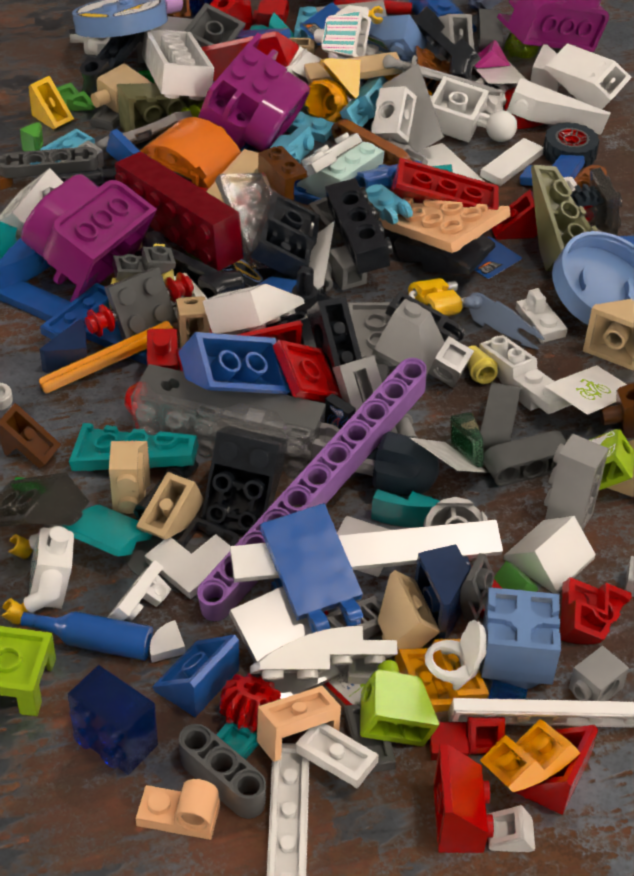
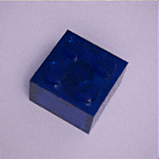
(113, 720)

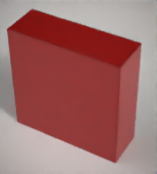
(452, 734)

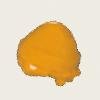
(326, 100)

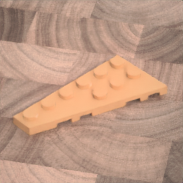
(447, 223)

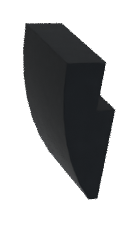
(285, 235)
(441, 261)

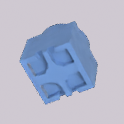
(521, 637)

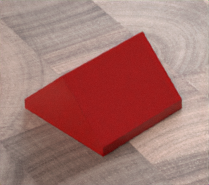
(558, 789)

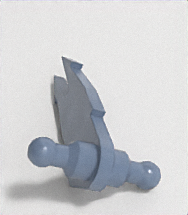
(500, 318)

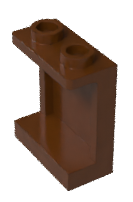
(280, 170)

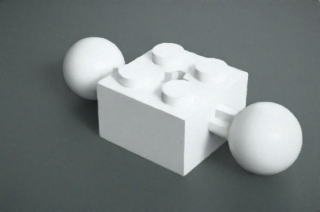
(462, 109)

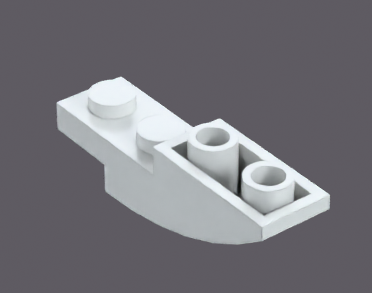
(520, 369)
(314, 652)

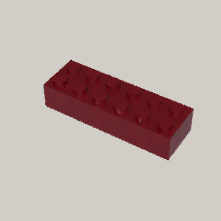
(185, 211)

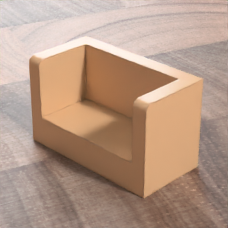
(293, 716)

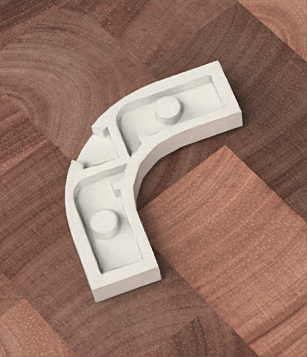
(325, 156)

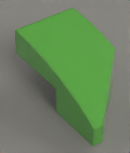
(75, 100)

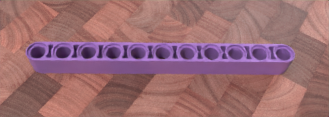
(405, 384)

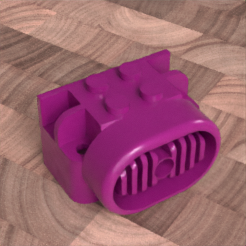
(557, 22)
(255, 98)
(84, 226)

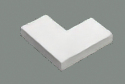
(187, 569)

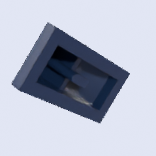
(65, 348)

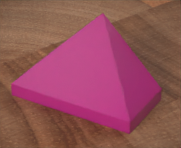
(492, 56)

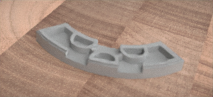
(147, 132)

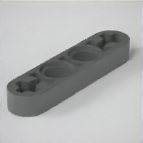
(76, 158)

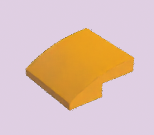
(440, 692)
(531, 759)

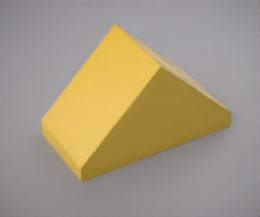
(344, 72)
(48, 104)

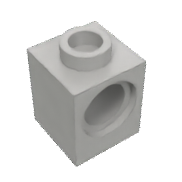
(451, 362)
(598, 676)

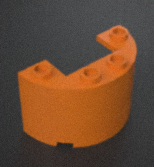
(194, 150)

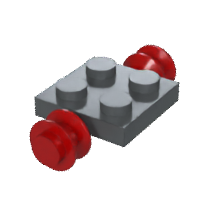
(139, 303)

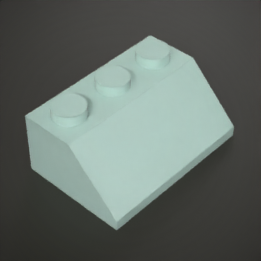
(357, 159)

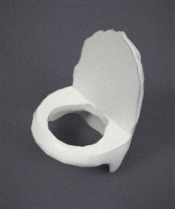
(469, 650)

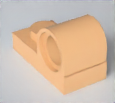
(178, 812)

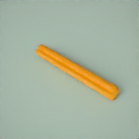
(97, 360)

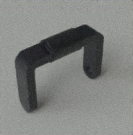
(210, 528)

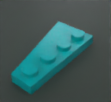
(164, 448)

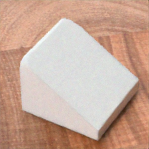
(512, 831)

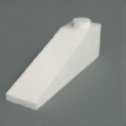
(550, 107)

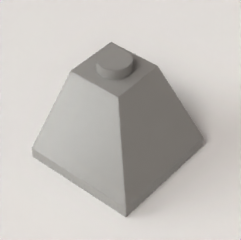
(410, 335)

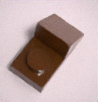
(25, 434)

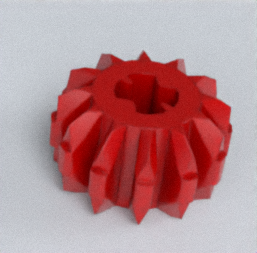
(243, 696)

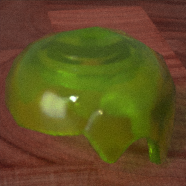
(518, 49)

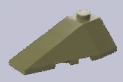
(556, 213)

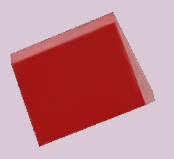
(484, 733)

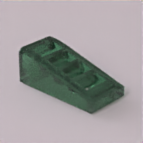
(467, 437)

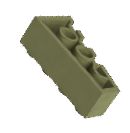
(145, 104)

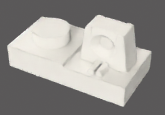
(539, 314)
(147, 586)
(337, 754)

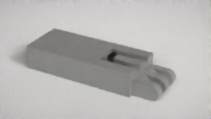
(358, 381)

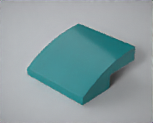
(108, 530)

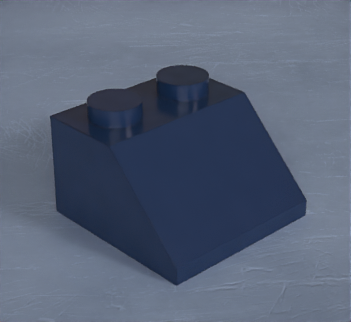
(440, 579)

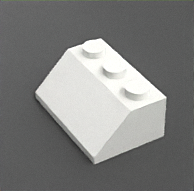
(27, 198)

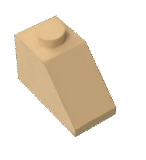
(171, 507)
(405, 614)

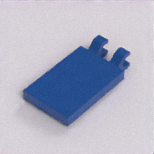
(313, 566)

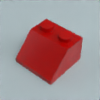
(461, 803)

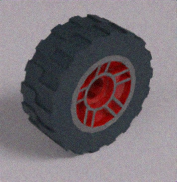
(571, 140)

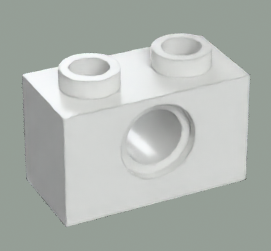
(394, 113)

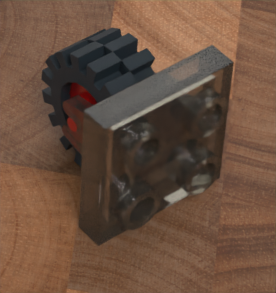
(599, 202)

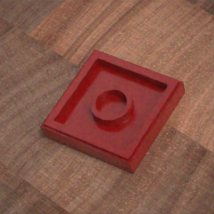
(306, 371)

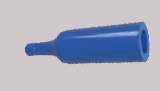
(96, 633)

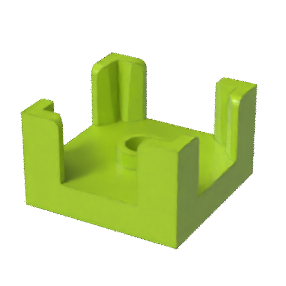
(22, 664)

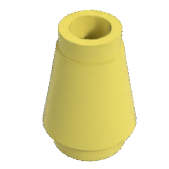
(482, 366)

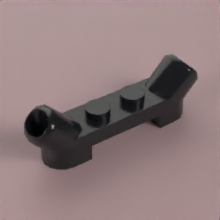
(462, 54)
(110, 57)
(205, 277)

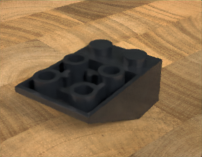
(242, 477)

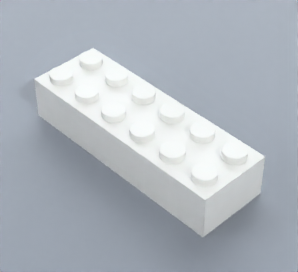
(177, 63)

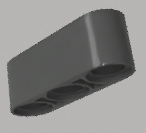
(489, 28)
(499, 414)
(523, 458)
(217, 755)

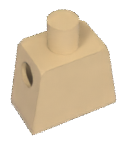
(107, 85)
(191, 317)

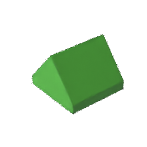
(32, 137)
(513, 578)

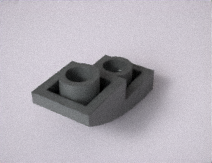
(151, 257)
(475, 588)

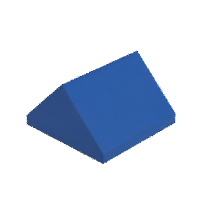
(200, 673)

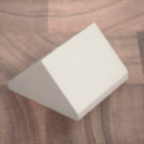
(552, 552)

